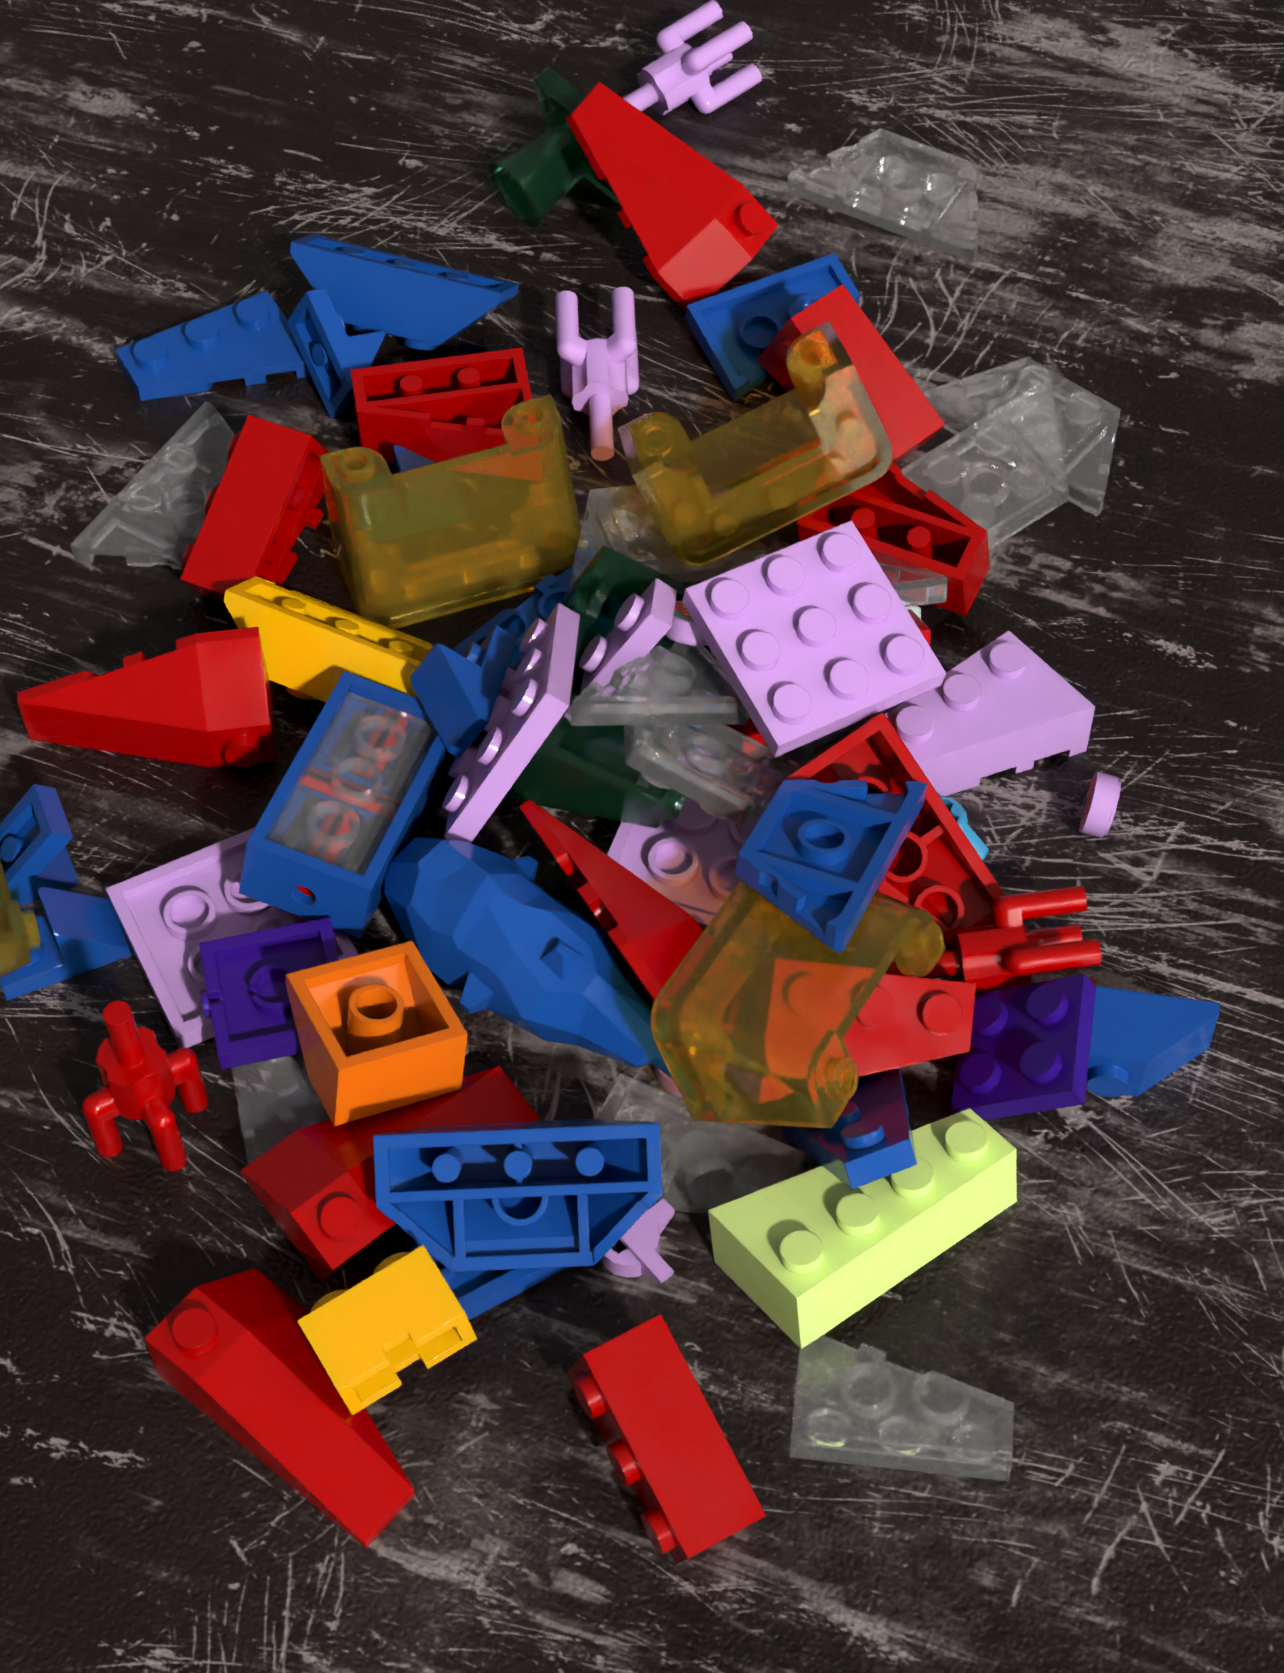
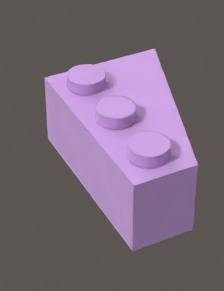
(992, 716)

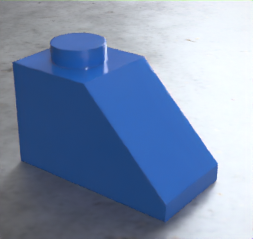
(1144, 1039)

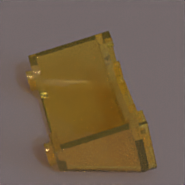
(764, 464)
(455, 527)
(764, 1009)

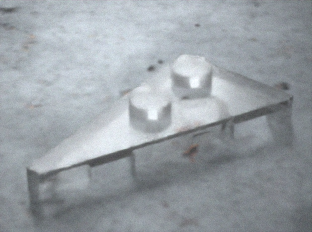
(662, 690)

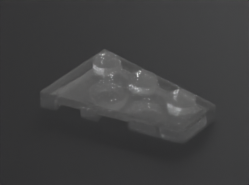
(882, 1415)

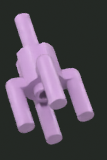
(686, 70)
(600, 370)

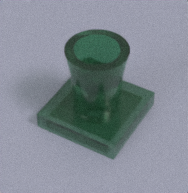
(550, 164)

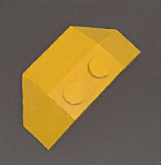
(314, 642)

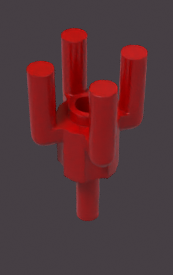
(1006, 954)
(141, 1086)

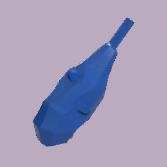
(517, 949)

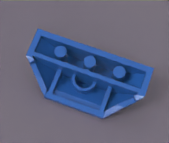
(398, 293)
(519, 1189)

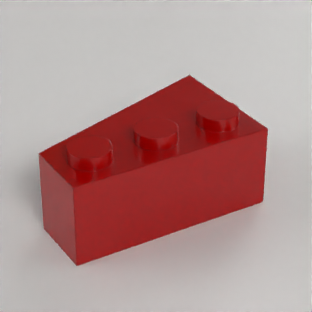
(895, 396)
(440, 403)
(257, 509)
(912, 532)
(911, 1023)
(664, 1440)

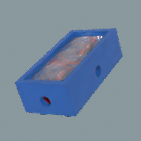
(346, 806)

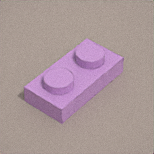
(635, 632)

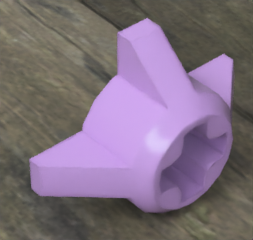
(643, 1247)

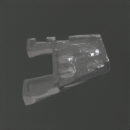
(713, 766)

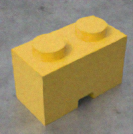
(386, 1326)

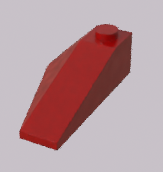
(188, 706)

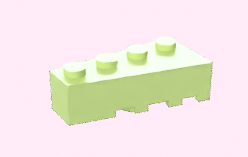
(825, 1250)

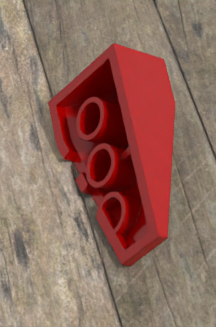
(682, 206)
(936, 861)
(638, 919)
(324, 1174)
(255, 1374)

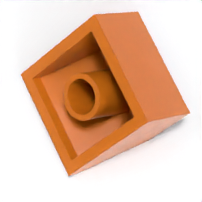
(376, 1032)

